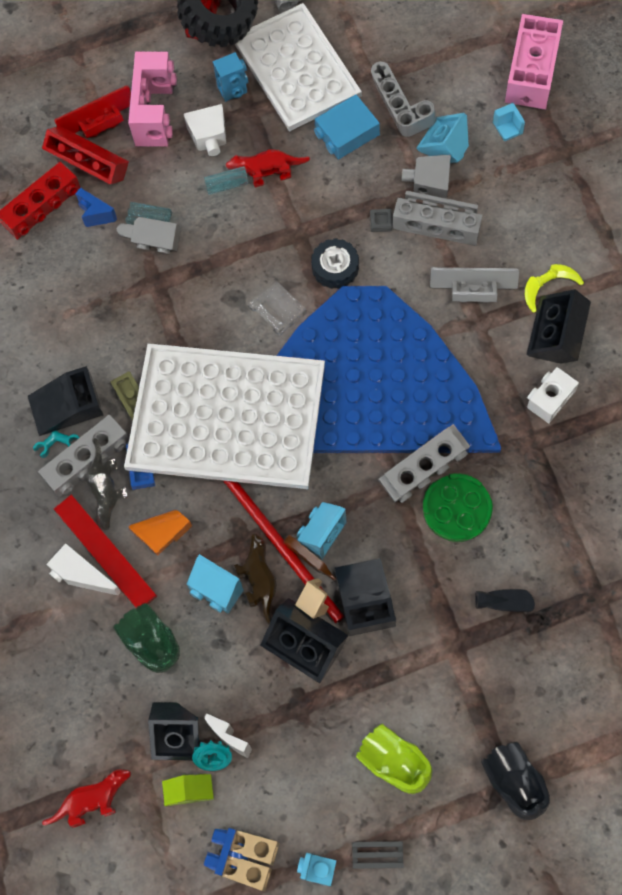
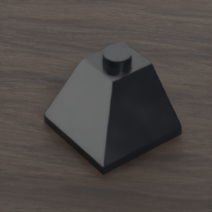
(172, 732)

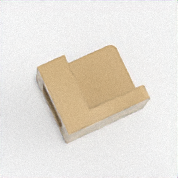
(312, 599)

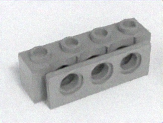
(430, 215)
(449, 438)

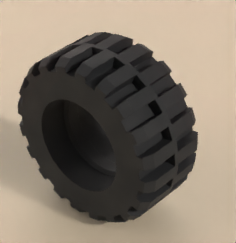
(214, 27)

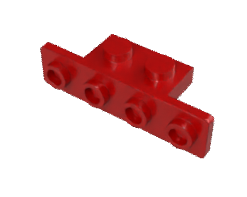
(98, 114)

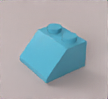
(322, 528)
(214, 585)

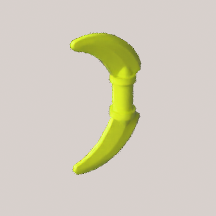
(555, 271)

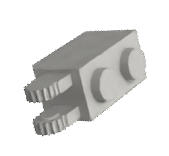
(152, 233)

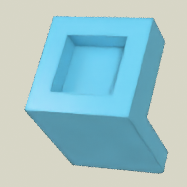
(508, 122)

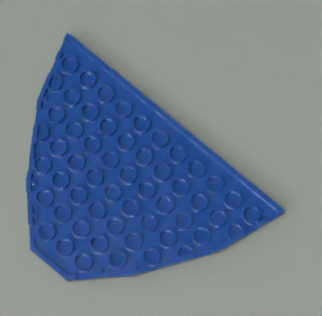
(386, 377)

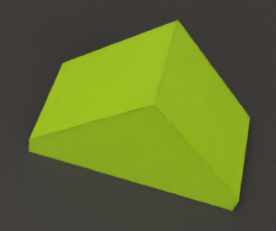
(187, 789)

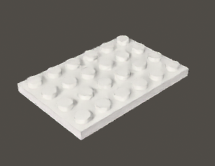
(296, 66)

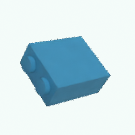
(346, 127)

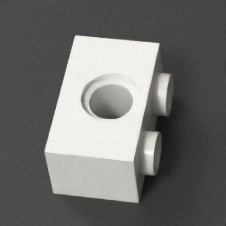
(546, 406)

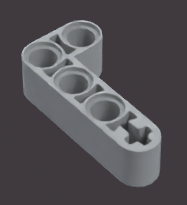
(397, 98)

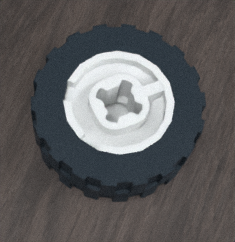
(335, 263)

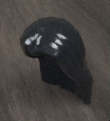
(517, 781)

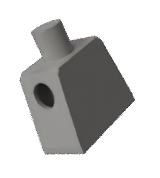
(430, 175)

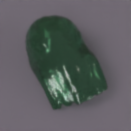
(148, 639)

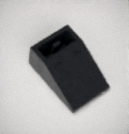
(65, 401)
(365, 597)

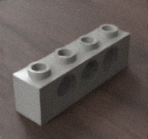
(71, 457)

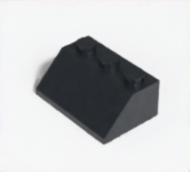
(559, 327)
(303, 641)

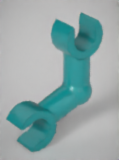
(55, 436)

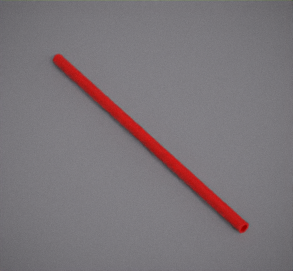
(276, 539)

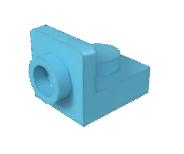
(317, 869)

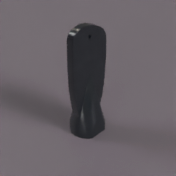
(505, 600)

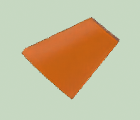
(161, 530)

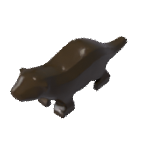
(259, 576)

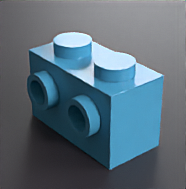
(231, 76)

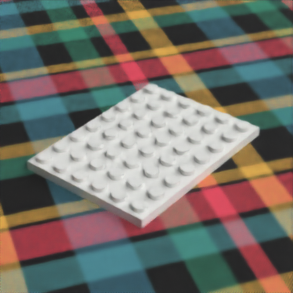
(226, 416)

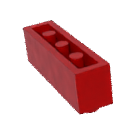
(85, 155)

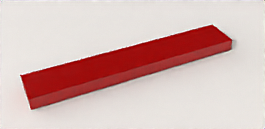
(105, 552)

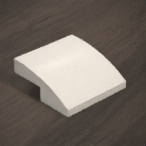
(224, 732)

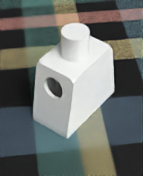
(207, 128)

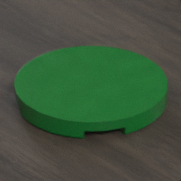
(457, 507)

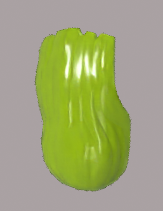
(395, 760)

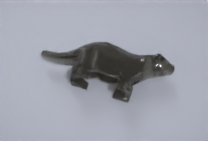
(103, 486)

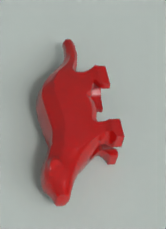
(266, 164)
(90, 798)

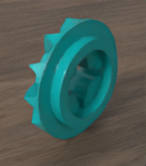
(216, 761)

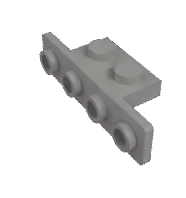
(474, 283)

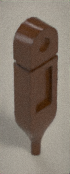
(308, 556)

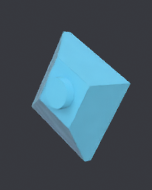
(446, 137)

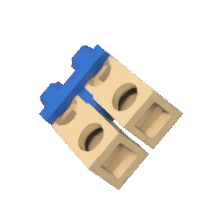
(234, 857)

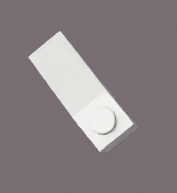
(76, 571)

